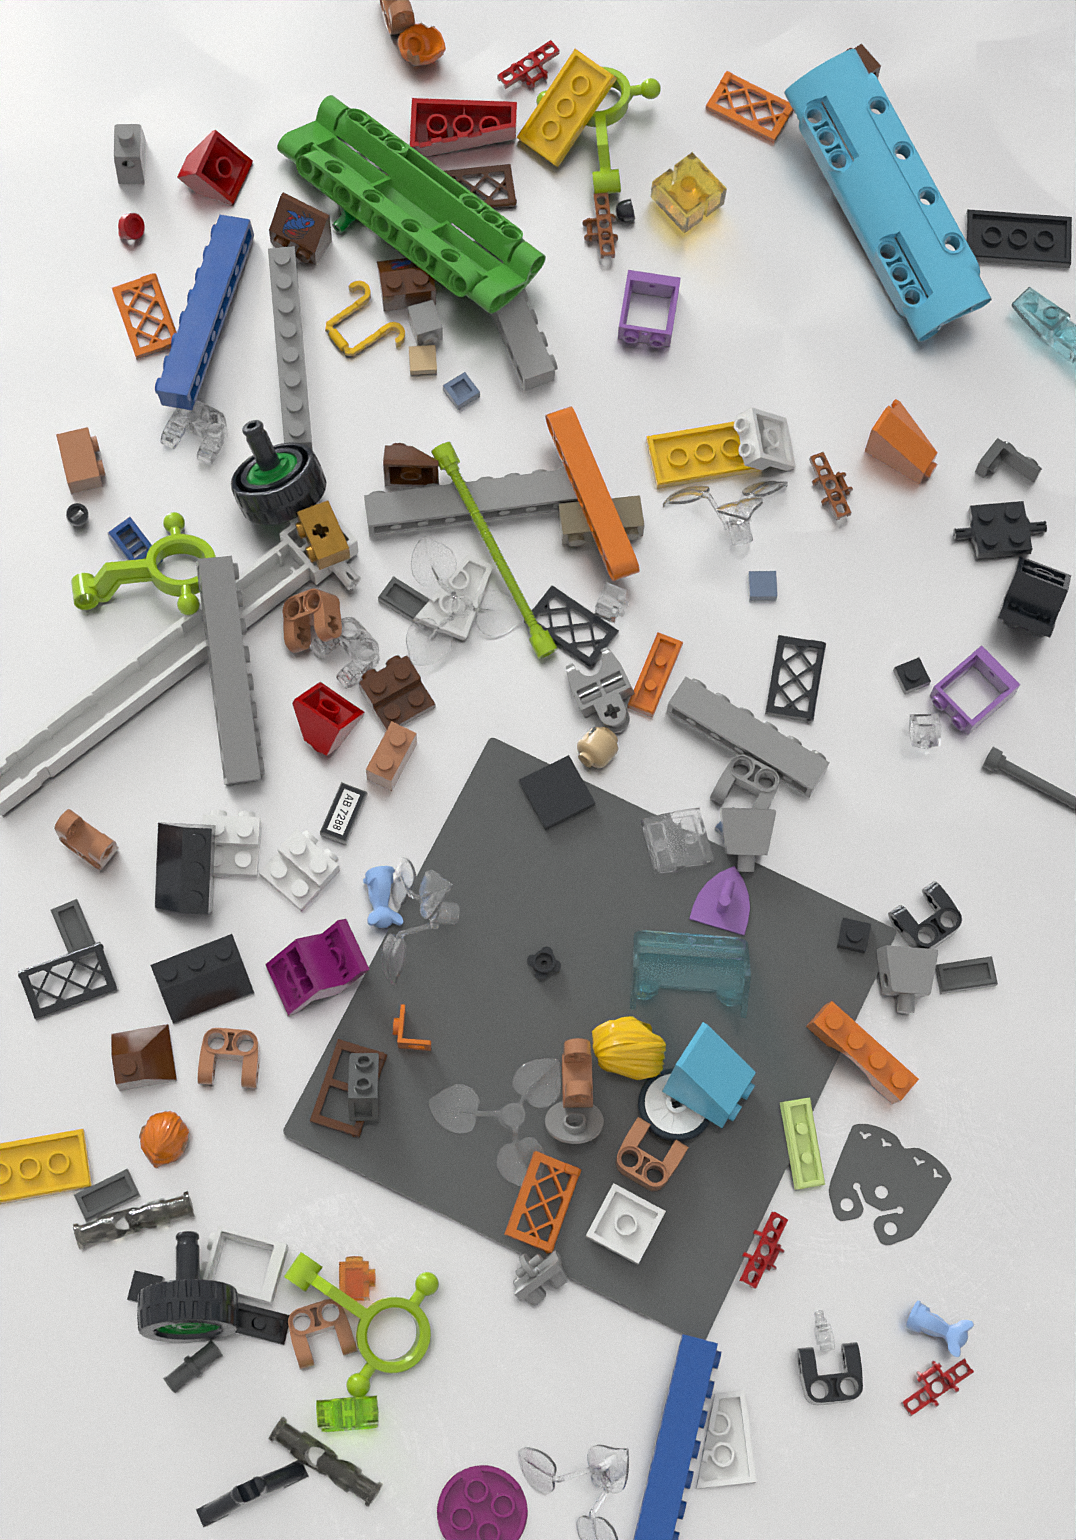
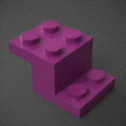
(317, 966)

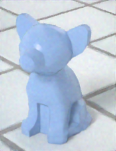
(379, 884)
(931, 1324)

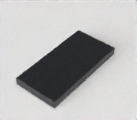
(1019, 238)

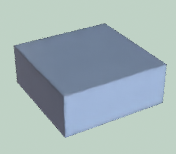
(461, 390)
(762, 585)

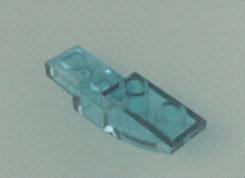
(1048, 322)

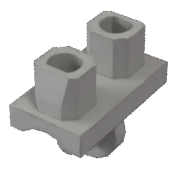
(535, 1273)

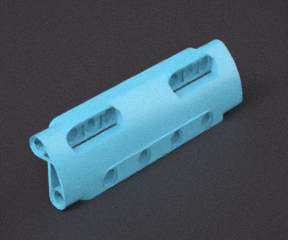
(885, 193)

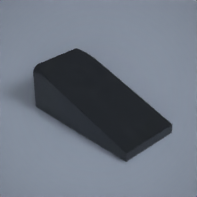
(262, 1324)

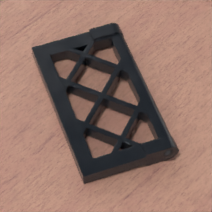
(593, 620)
(775, 688)
(60, 1002)

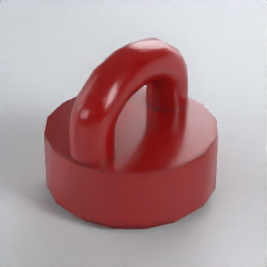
(131, 226)

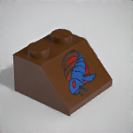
(301, 227)
(404, 284)

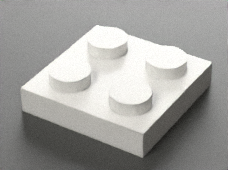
(625, 1224)

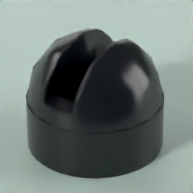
(625, 211)
(73, 510)

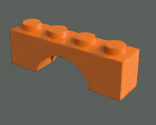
(878, 1064)

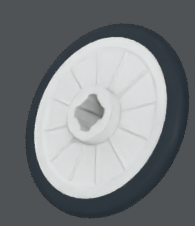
(665, 1120)

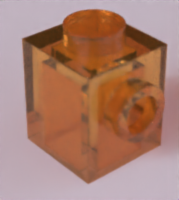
(356, 1278)

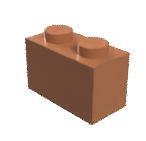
(79, 460)
(391, 756)

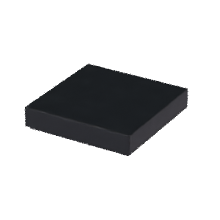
(557, 792)

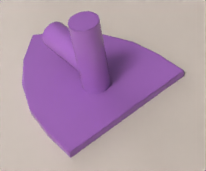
(723, 903)

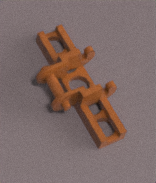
(603, 239)
(838, 498)

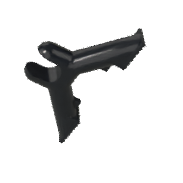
(251, 1490)

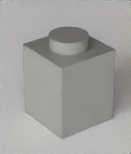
(425, 323)

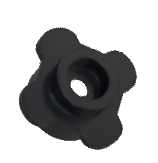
(547, 955)

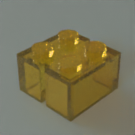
(693, 193)

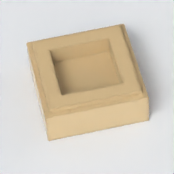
(422, 360)

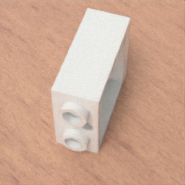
(274, 1270)

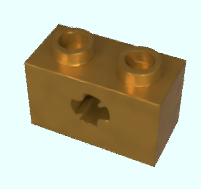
(322, 520)

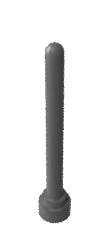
(997, 761)

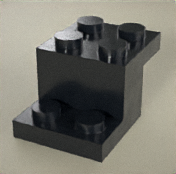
(1034, 597)

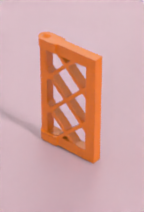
(753, 126)
(136, 287)
(520, 1207)

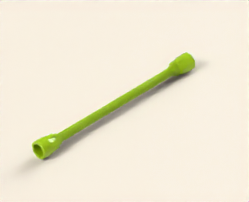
(540, 640)

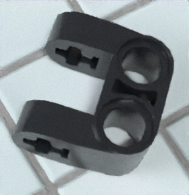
(943, 907)
(832, 1382)

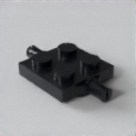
(1000, 529)

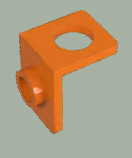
(398, 1029)

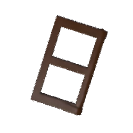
(328, 1082)

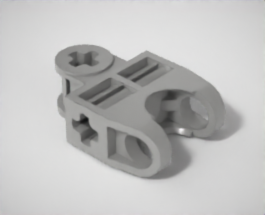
(603, 691)

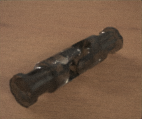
(149, 1215)
(341, 1472)

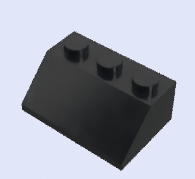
(185, 867)
(202, 979)

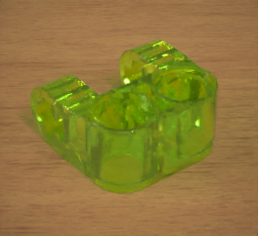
(347, 1413)

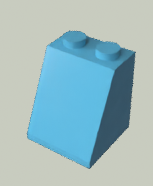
(710, 1078)

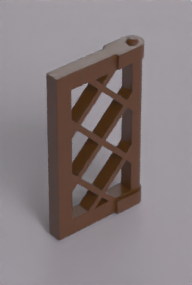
(485, 172)

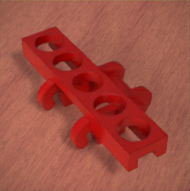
(523, 75)
(770, 1258)
(927, 1389)

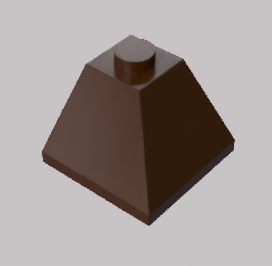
(408, 466)
(143, 1057)

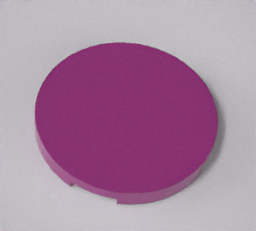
(482, 1506)

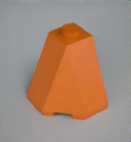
(902, 443)

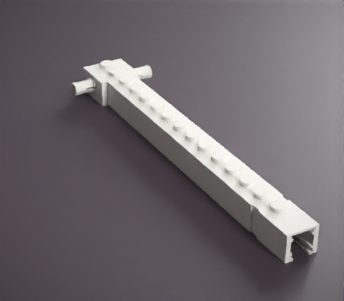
(156, 669)

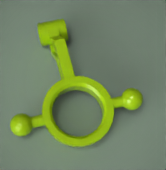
(608, 179)
(91, 590)
(305, 1273)

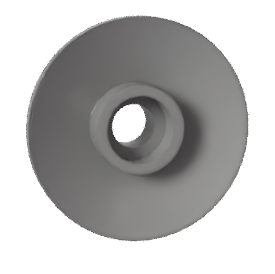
(574, 1124)

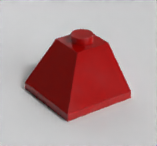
(215, 168)
(325, 717)

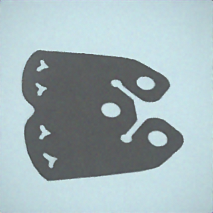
(888, 1166)

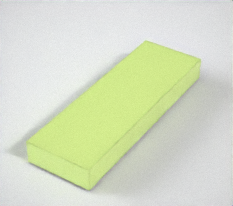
(802, 1143)

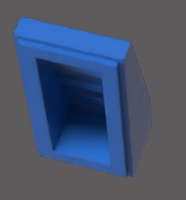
(123, 527)

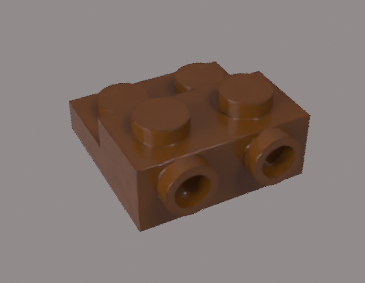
(396, 692)

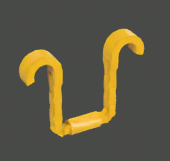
(338, 339)

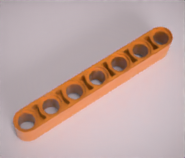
(592, 493)

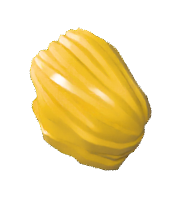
(629, 1048)

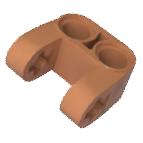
(397, 15)
(310, 609)
(85, 840)
(229, 1051)
(577, 1074)
(645, 1161)
(317, 1326)

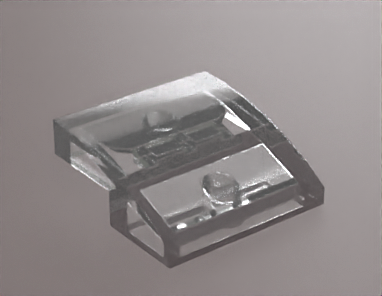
(677, 840)

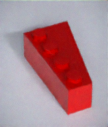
(456, 125)

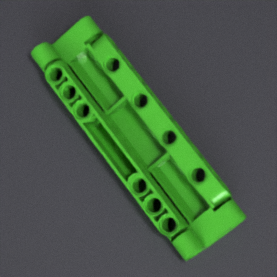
(412, 205)

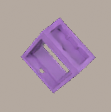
(652, 285)
(992, 671)

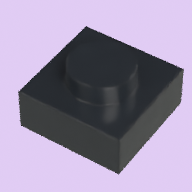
(911, 675)
(854, 935)
(139, 1281)

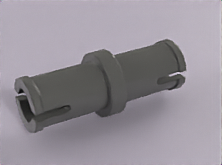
(193, 1366)

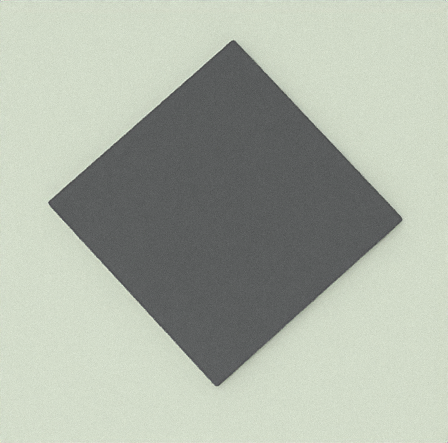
(487, 1015)

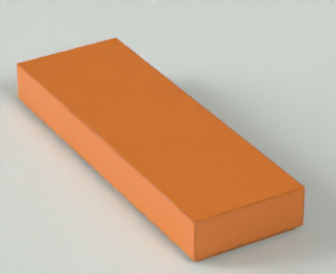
(655, 674)

